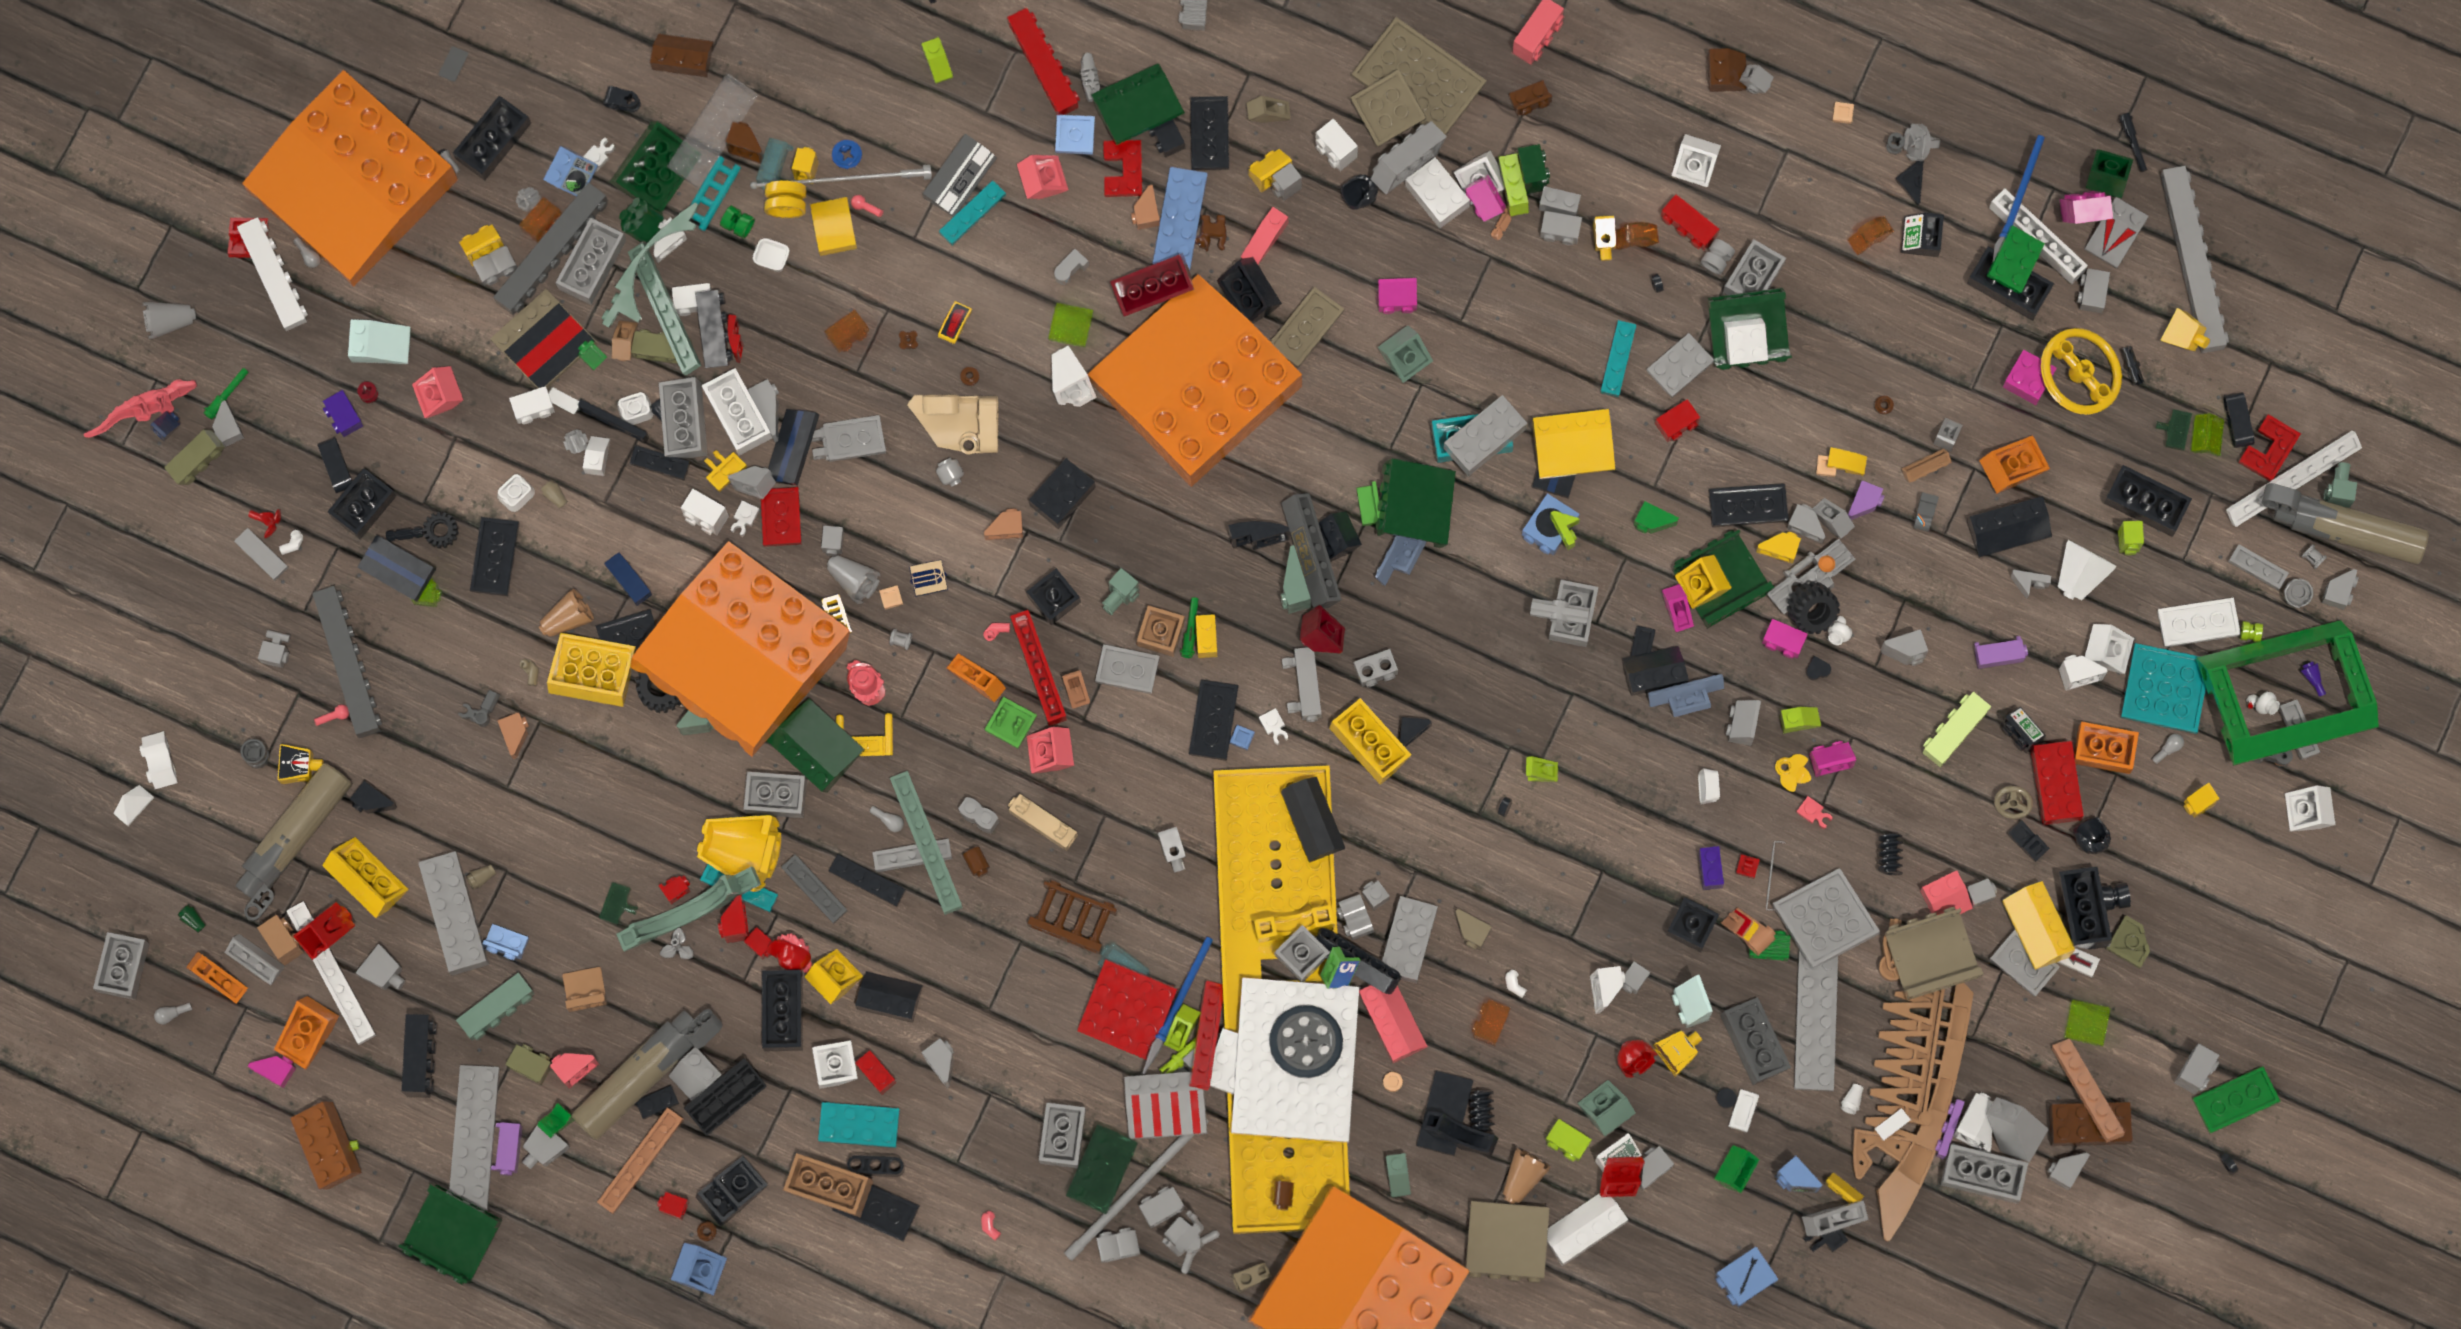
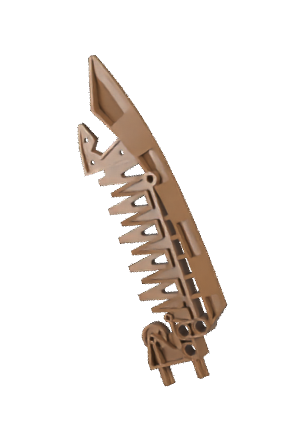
(1917, 1150)

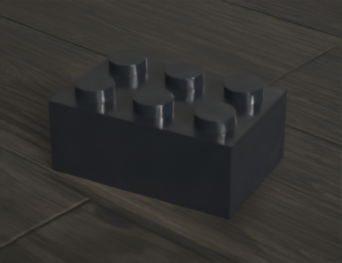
(1062, 493)
(362, 503)

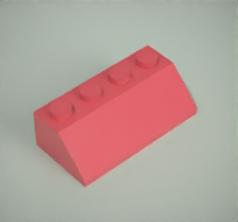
(1393, 1022)

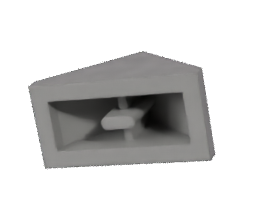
(1948, 434)

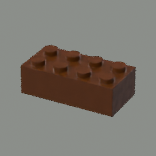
(2075, 1127)

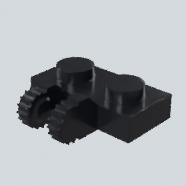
(1832, 1239)

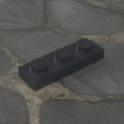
(659, 463)

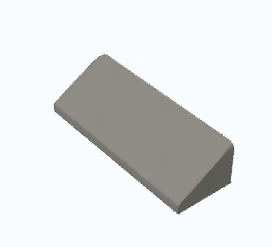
(254, 959)

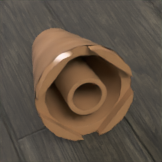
(566, 615)
(1523, 1175)

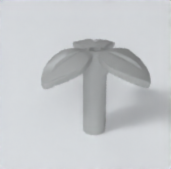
(678, 939)

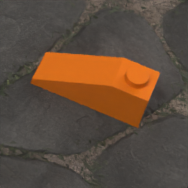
(976, 677)
(216, 977)

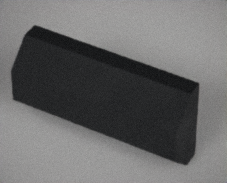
(1312, 819)
(725, 1097)

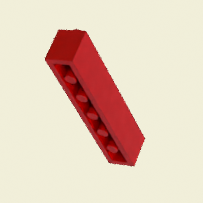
(1042, 61)
(1038, 668)

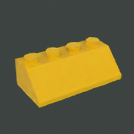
(1370, 741)
(364, 877)
(2038, 925)

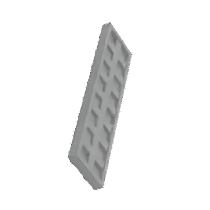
(1816, 1025)
(474, 1133)

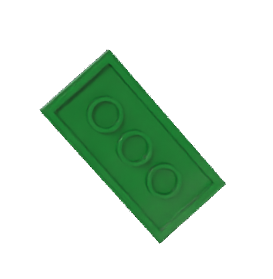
(2236, 1100)

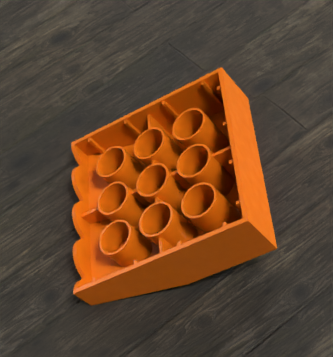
(349, 178)
(1196, 380)
(741, 648)
(1358, 1274)

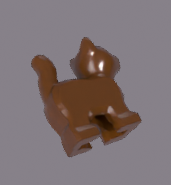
(1212, 230)

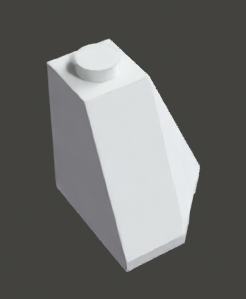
(1070, 379)
(2082, 571)
(1975, 1126)

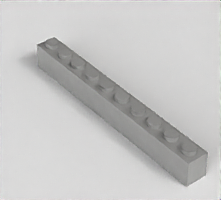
(2193, 256)

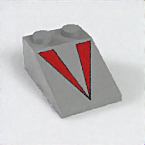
(2116, 235)

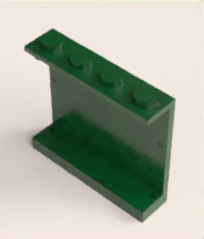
(1745, 306)
(1416, 501)
(1741, 572)
(451, 1234)

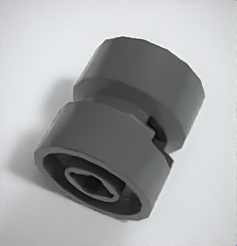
(255, 753)

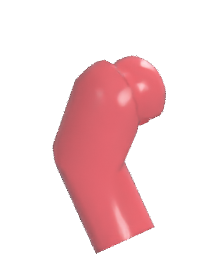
(994, 629)
(987, 1225)

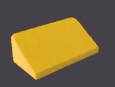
(1843, 1189)

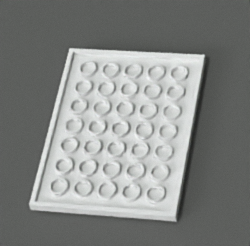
(1269, 1098)

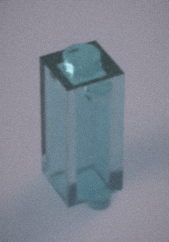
(773, 161)
(1119, 956)

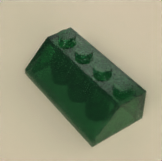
(1101, 1169)

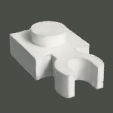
(598, 155)
(745, 516)
(1272, 724)

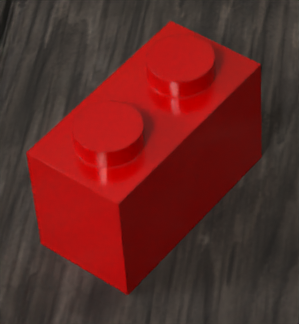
(1677, 421)
(875, 1072)

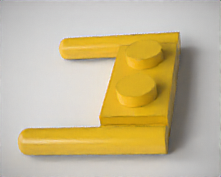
(875, 744)

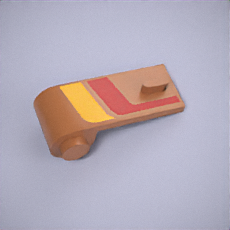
(1748, 929)

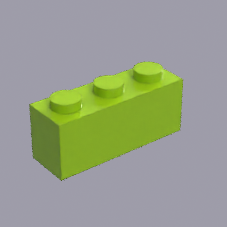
(1514, 185)

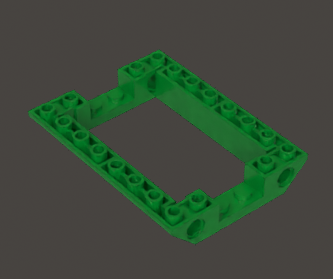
(2248, 748)

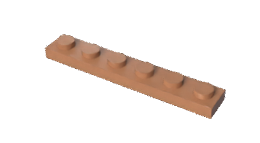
(2088, 1090)
(640, 1161)

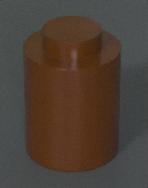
(976, 862)
(1283, 1195)

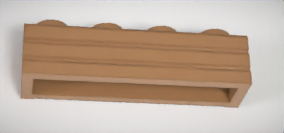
(1926, 465)

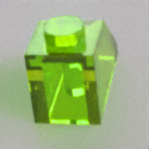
(430, 595)

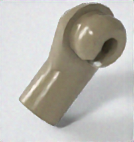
(532, 671)

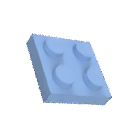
(1075, 134)

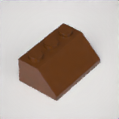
(681, 55)

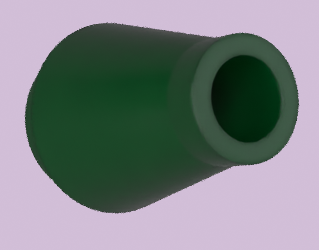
(191, 918)

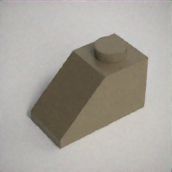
(1268, 109)
(1472, 930)

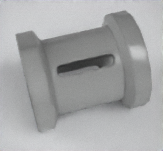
(2314, 556)
(900, 639)

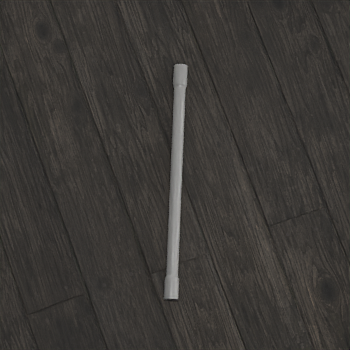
(1079, 1245)

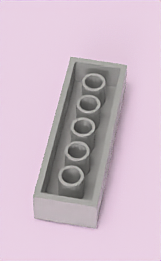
(453, 913)

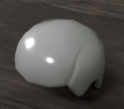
(2298, 593)

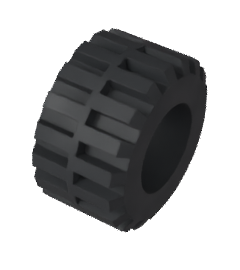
(1804, 599)
(653, 702)

